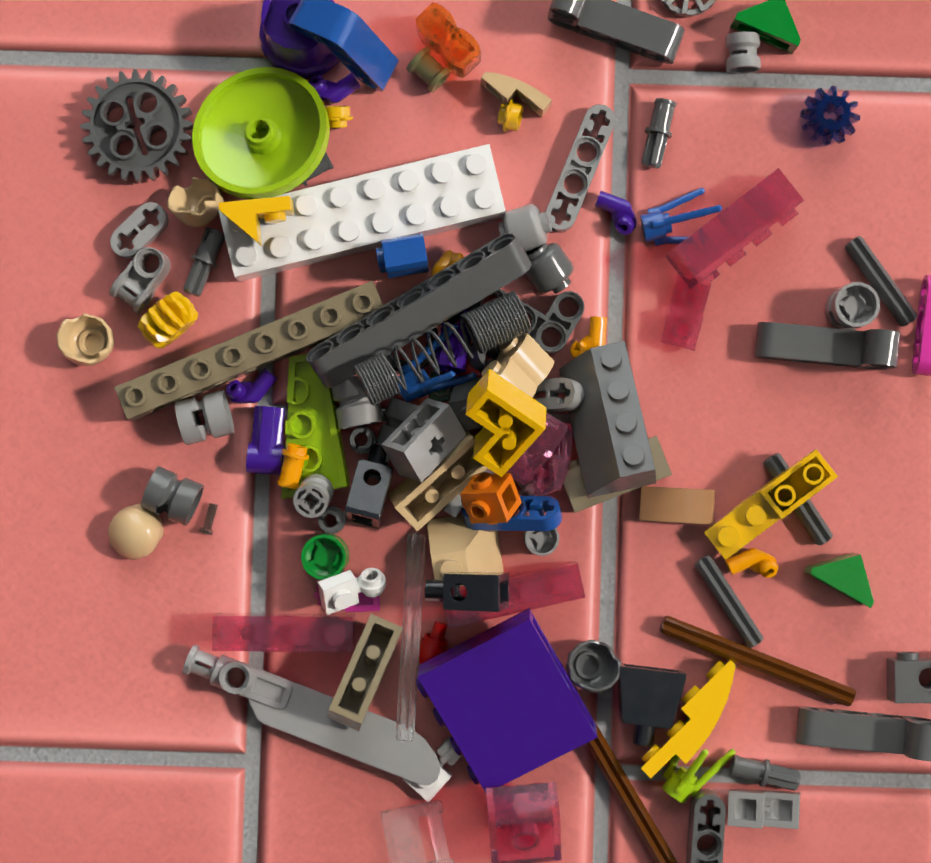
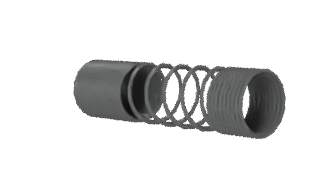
(487, 326)

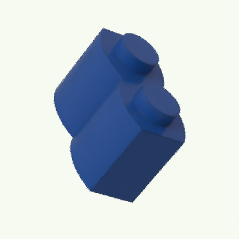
(403, 256)

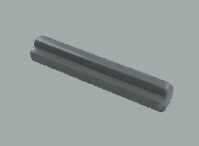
(881, 281)
(806, 512)
(728, 601)

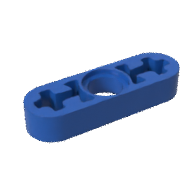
(522, 522)

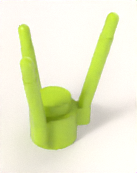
(682, 783)

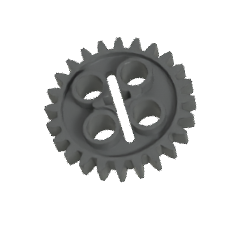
(108, 135)

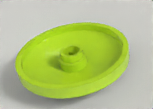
(261, 133)

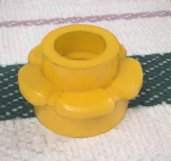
(510, 115)
(338, 116)

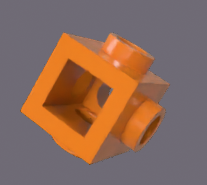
(490, 498)

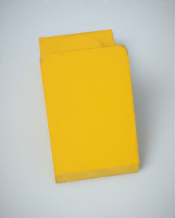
(247, 213)

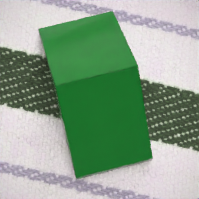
(772, 22)
(846, 576)

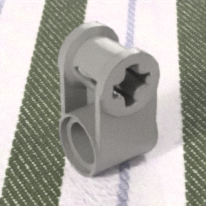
(139, 280)

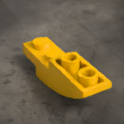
(770, 503)
(704, 710)

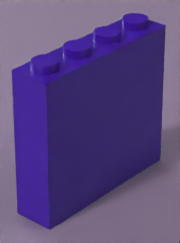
(506, 701)

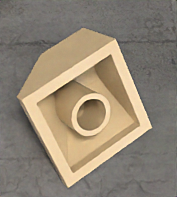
(462, 549)

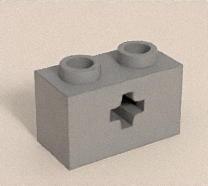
(424, 440)

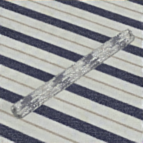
(410, 637)

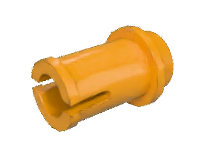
(292, 465)

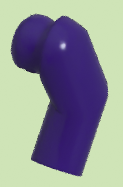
(334, 92)
(621, 212)
(250, 391)

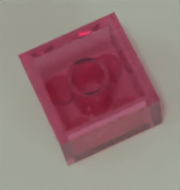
(524, 823)

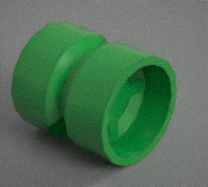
(325, 556)

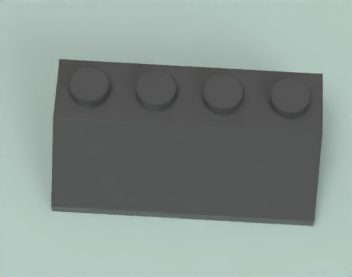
(609, 422)

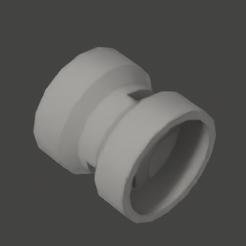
(743, 52)
(315, 488)
(545, 542)

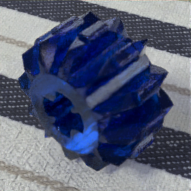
(829, 128)

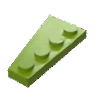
(314, 425)

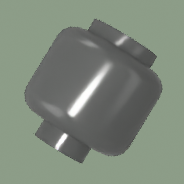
(549, 268)

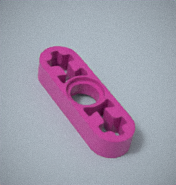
(922, 345)

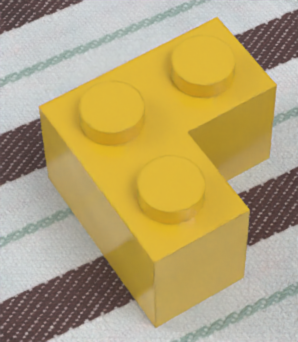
(508, 420)

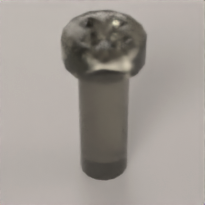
(209, 520)

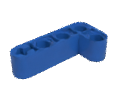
(347, 39)

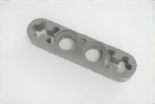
(582, 169)

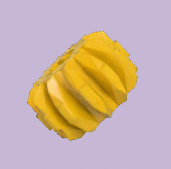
(167, 320)

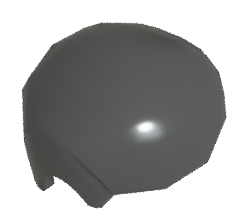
(593, 666)

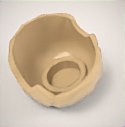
(197, 203)
(85, 340)
(135, 532)

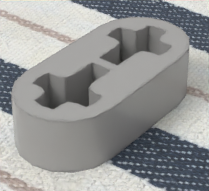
(133, 224)
(553, 387)

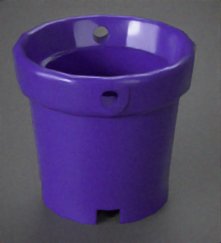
(287, 47)

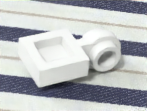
(343, 589)
(447, 755)

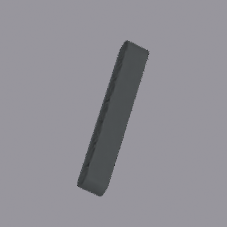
(420, 309)

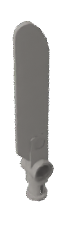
(304, 715)

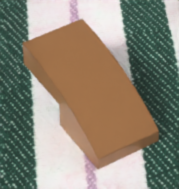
(677, 505)

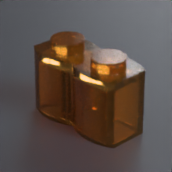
(441, 35)

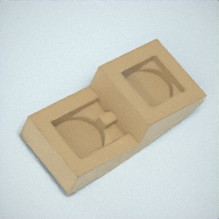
(506, 87)

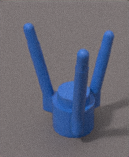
(657, 225)
(416, 389)

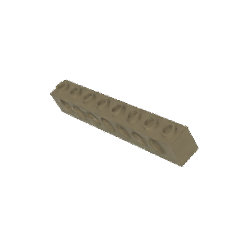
(246, 352)

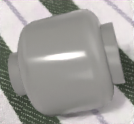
(528, 226)

